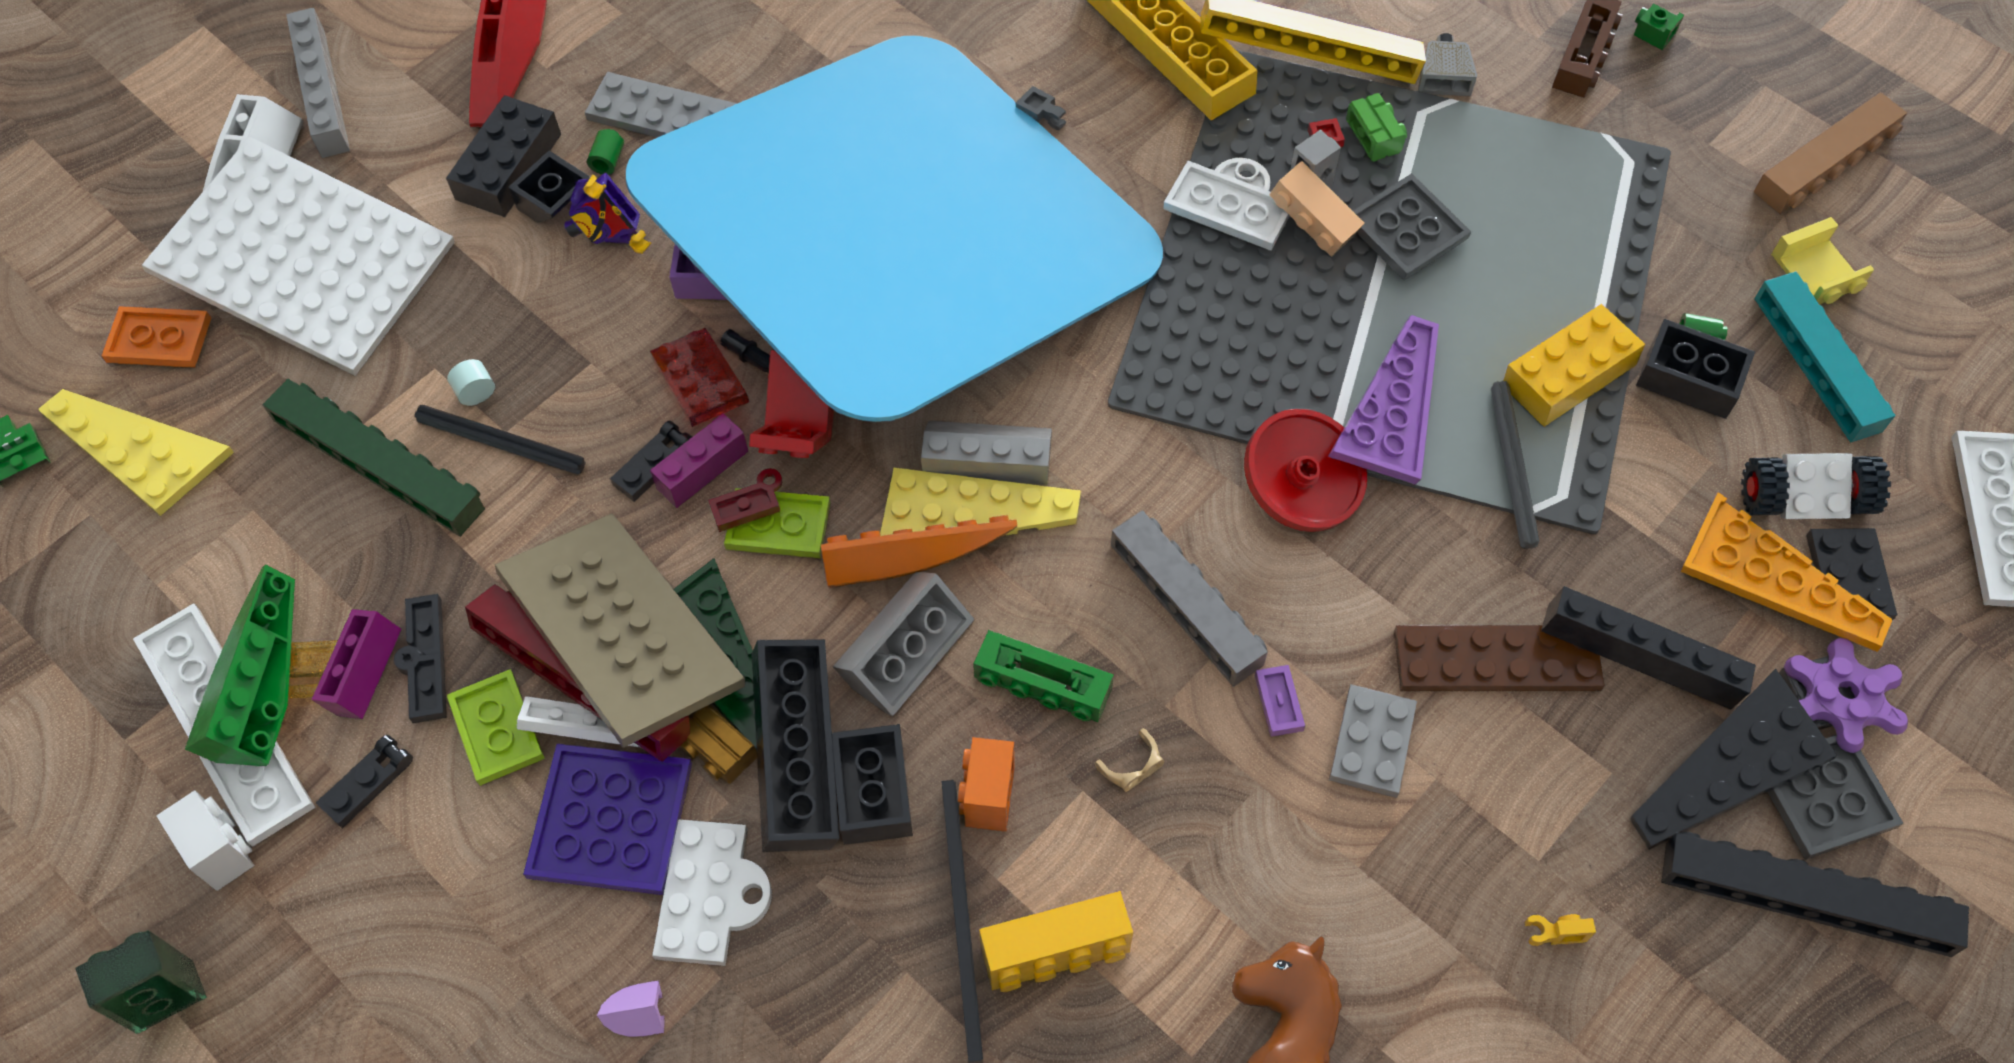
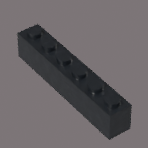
(1648, 648)

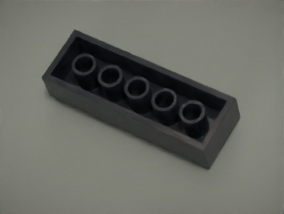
(794, 746)

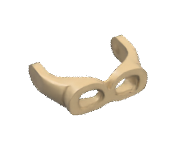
(1130, 780)

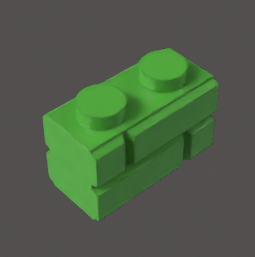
(1376, 127)

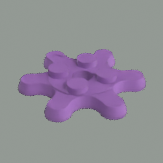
(1848, 715)

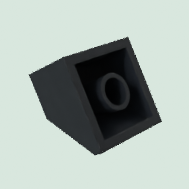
(545, 187)

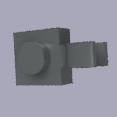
(1041, 105)

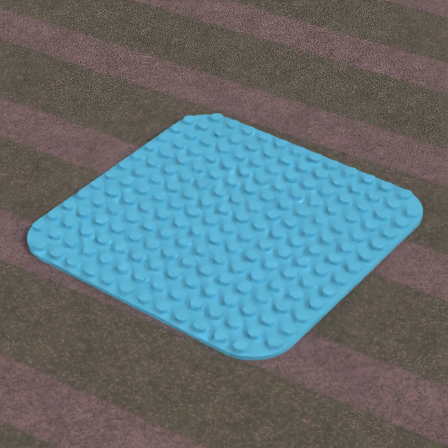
(893, 224)

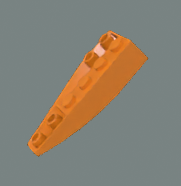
(906, 551)

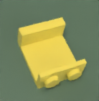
(1819, 262)

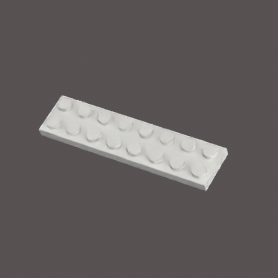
(182, 660)

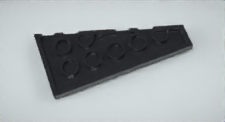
(1750, 753)

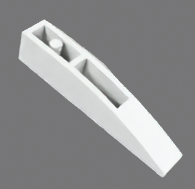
(257, 119)

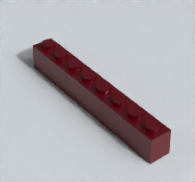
(505, 624)

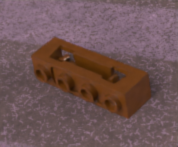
(1578, 76)

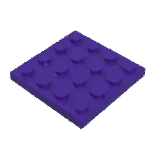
(608, 819)

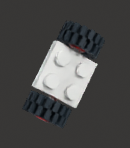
(1815, 485)

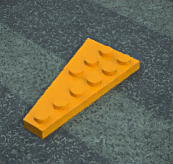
(1771, 572)

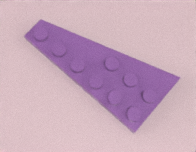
(1392, 416)

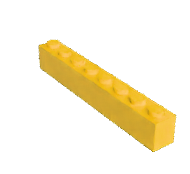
(1314, 38)

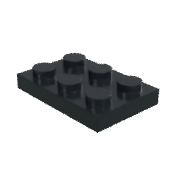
(1854, 560)

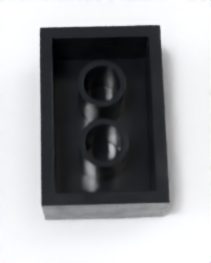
(1695, 368)
(871, 784)

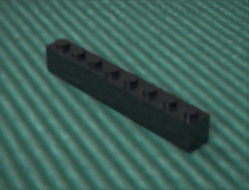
(1816, 894)

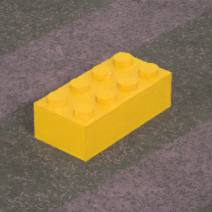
(1573, 364)
(1056, 941)

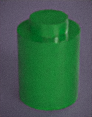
(605, 151)
(1705, 324)

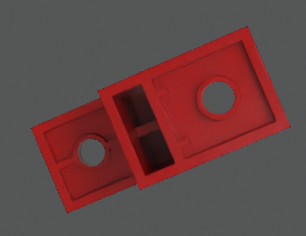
(794, 414)

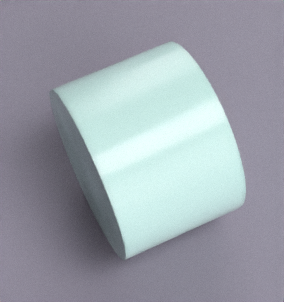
(471, 382)

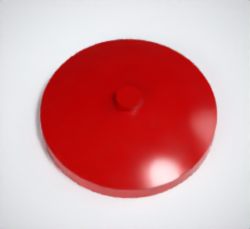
(1296, 478)

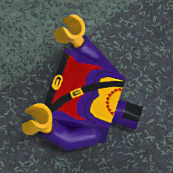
(604, 214)

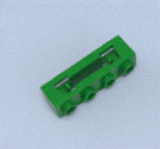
(996, 667)

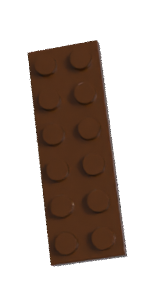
(1492, 659)

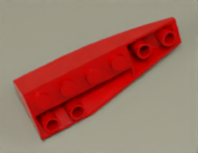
(502, 51)

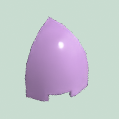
(634, 1011)

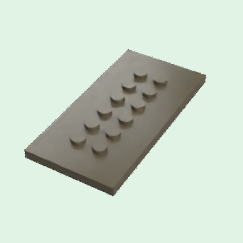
(619, 629)

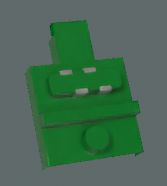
(18, 448)

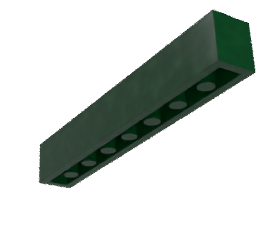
(375, 457)

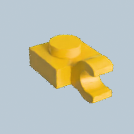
(1565, 931)

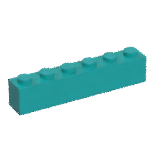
(1824, 357)

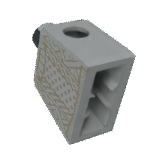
(1448, 68)

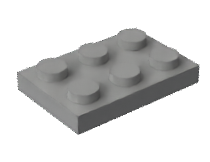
(1373, 741)

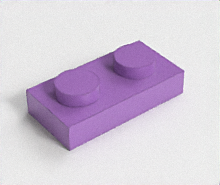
(1279, 700)

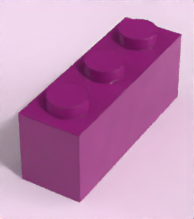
(699, 460)
(356, 664)

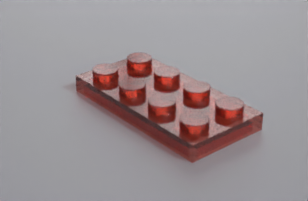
(699, 376)

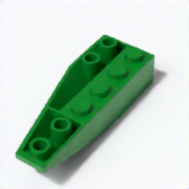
(250, 680)

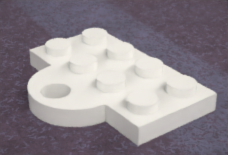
(1229, 200)
(707, 893)

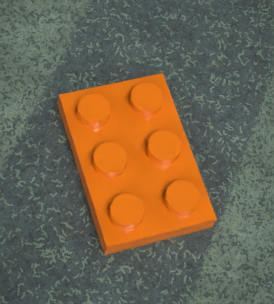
(156, 336)

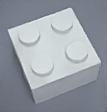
(206, 839)

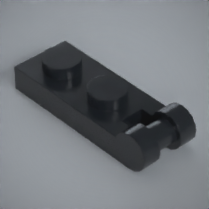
(635, 475)
(365, 781)

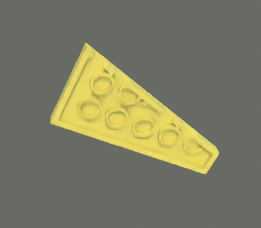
(143, 454)
(933, 498)

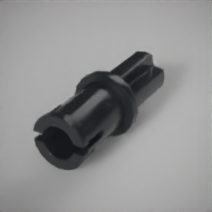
(746, 350)

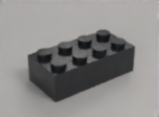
(501, 152)

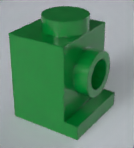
(1657, 25)

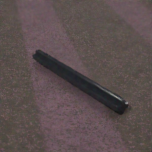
(500, 439)

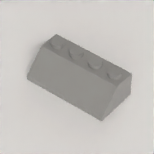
(987, 451)
(904, 642)

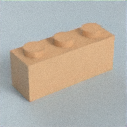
(1316, 208)

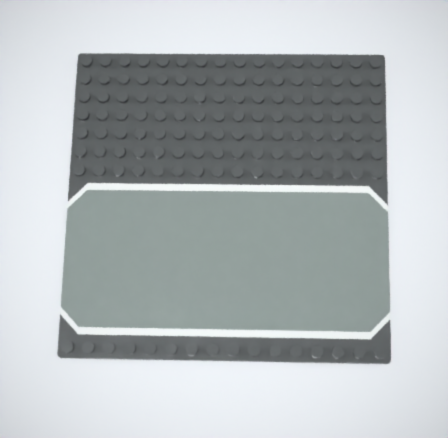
(1554, 232)

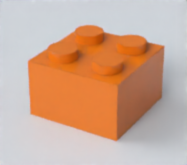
(987, 784)

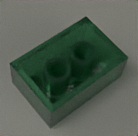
(140, 982)

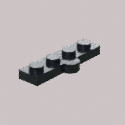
(424, 658)

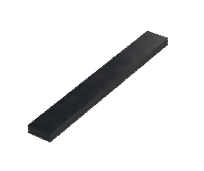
(962, 923)

